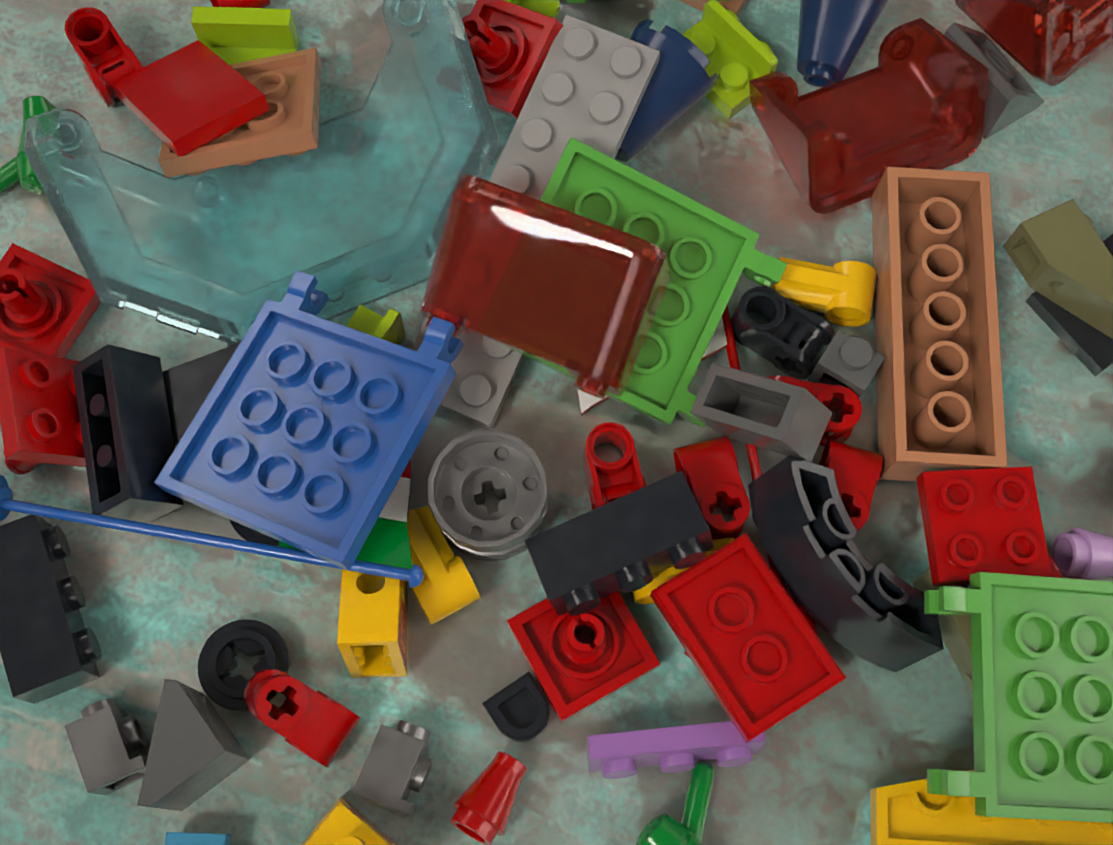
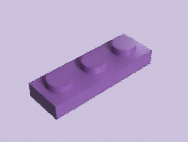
(670, 748)

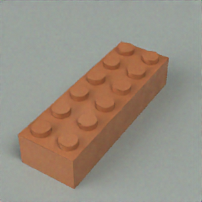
(936, 323)

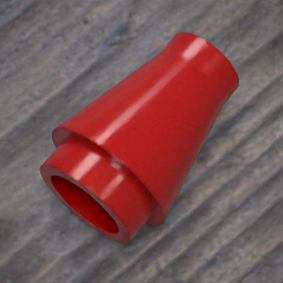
(488, 801)

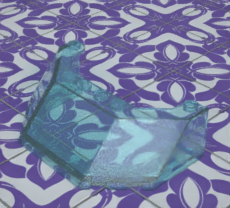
(351, 212)

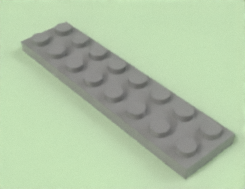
(581, 92)

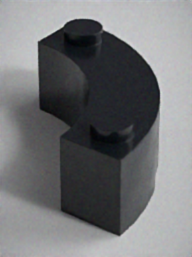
(814, 553)

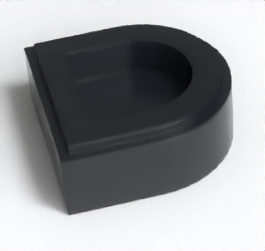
(519, 709)

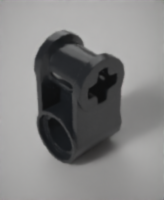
(782, 334)

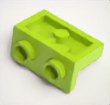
(732, 55)

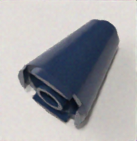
(832, 37)
(673, 88)

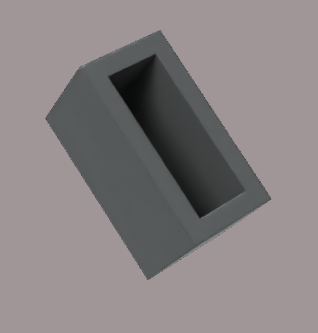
(761, 412)

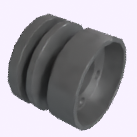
(484, 464)

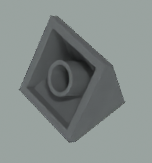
(1008, 92)
(187, 750)

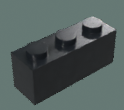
(124, 433)
(620, 545)
(40, 615)

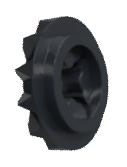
(218, 660)

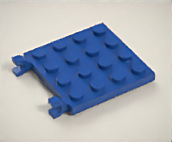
(311, 426)

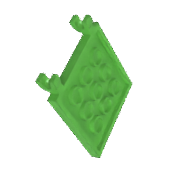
(704, 263)
(1036, 696)

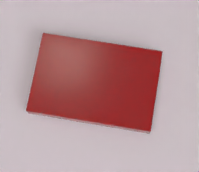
(190, 97)
(747, 637)

